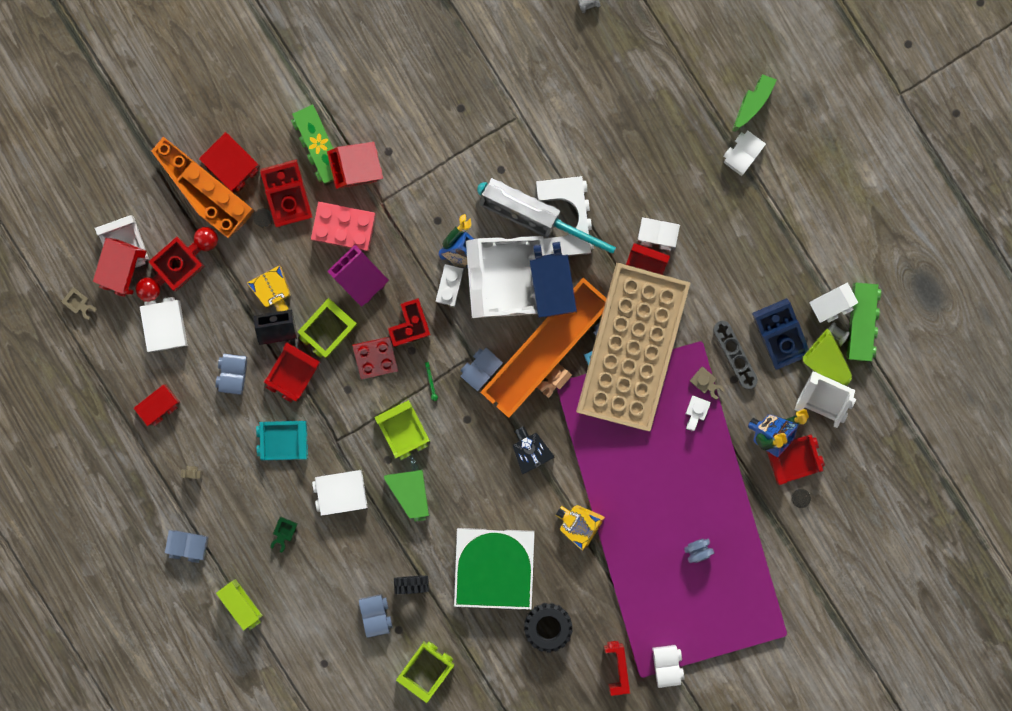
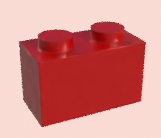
(157, 405)

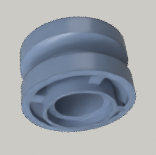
(699, 550)

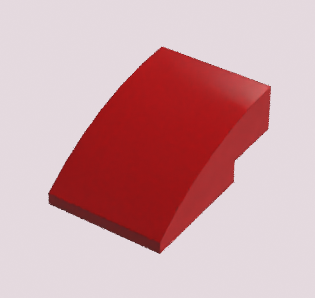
(286, 193)

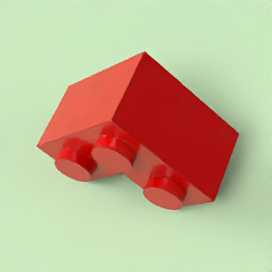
(415, 325)

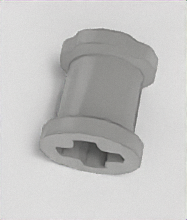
(587, 4)
(839, 335)

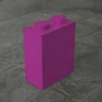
(358, 276)

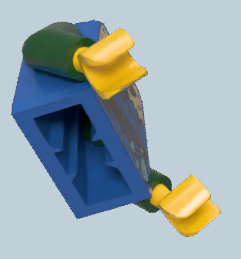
(455, 244)
(777, 433)

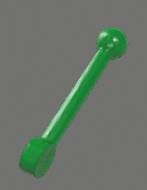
(434, 397)

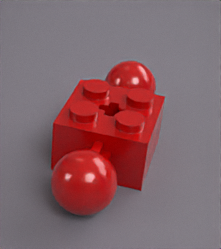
(163, 262)

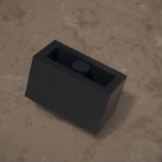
(275, 327)

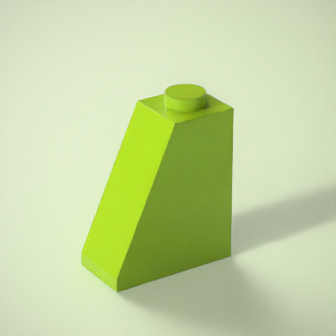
(827, 359)

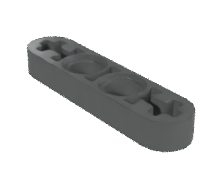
(732, 356)

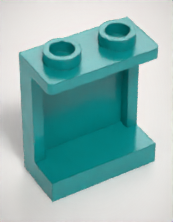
(282, 440)

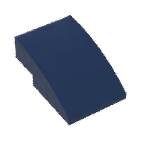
(781, 333)

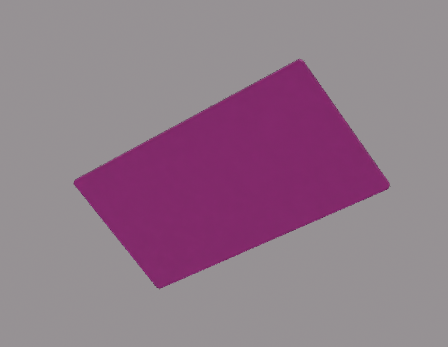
(658, 498)

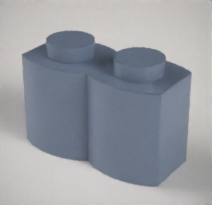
(481, 368)
(232, 374)
(186, 545)
(374, 615)

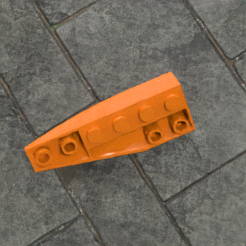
(202, 190)

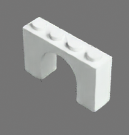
(572, 191)

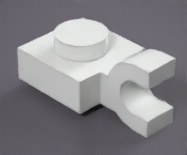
(697, 410)

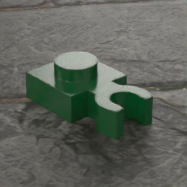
(284, 530)

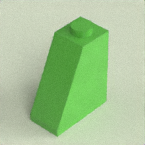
(410, 492)

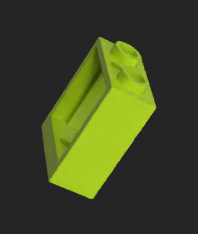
(306, 339)
(240, 605)
(414, 687)

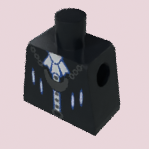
(530, 450)

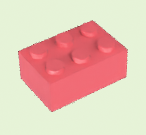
(343, 226)

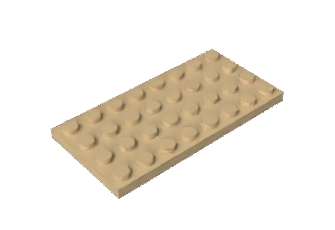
(633, 347)

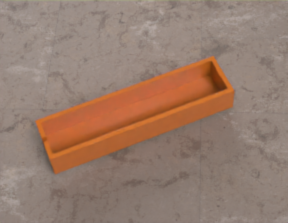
(544, 350)

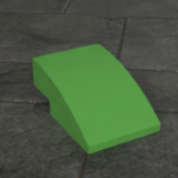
(754, 101)

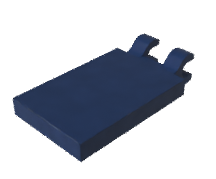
(552, 282)

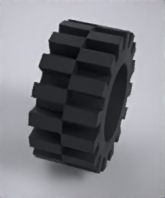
(411, 584)

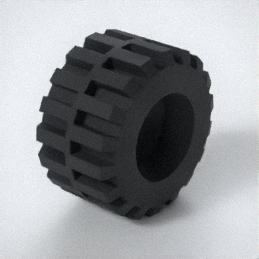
(560, 639)

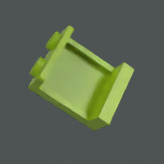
(403, 430)

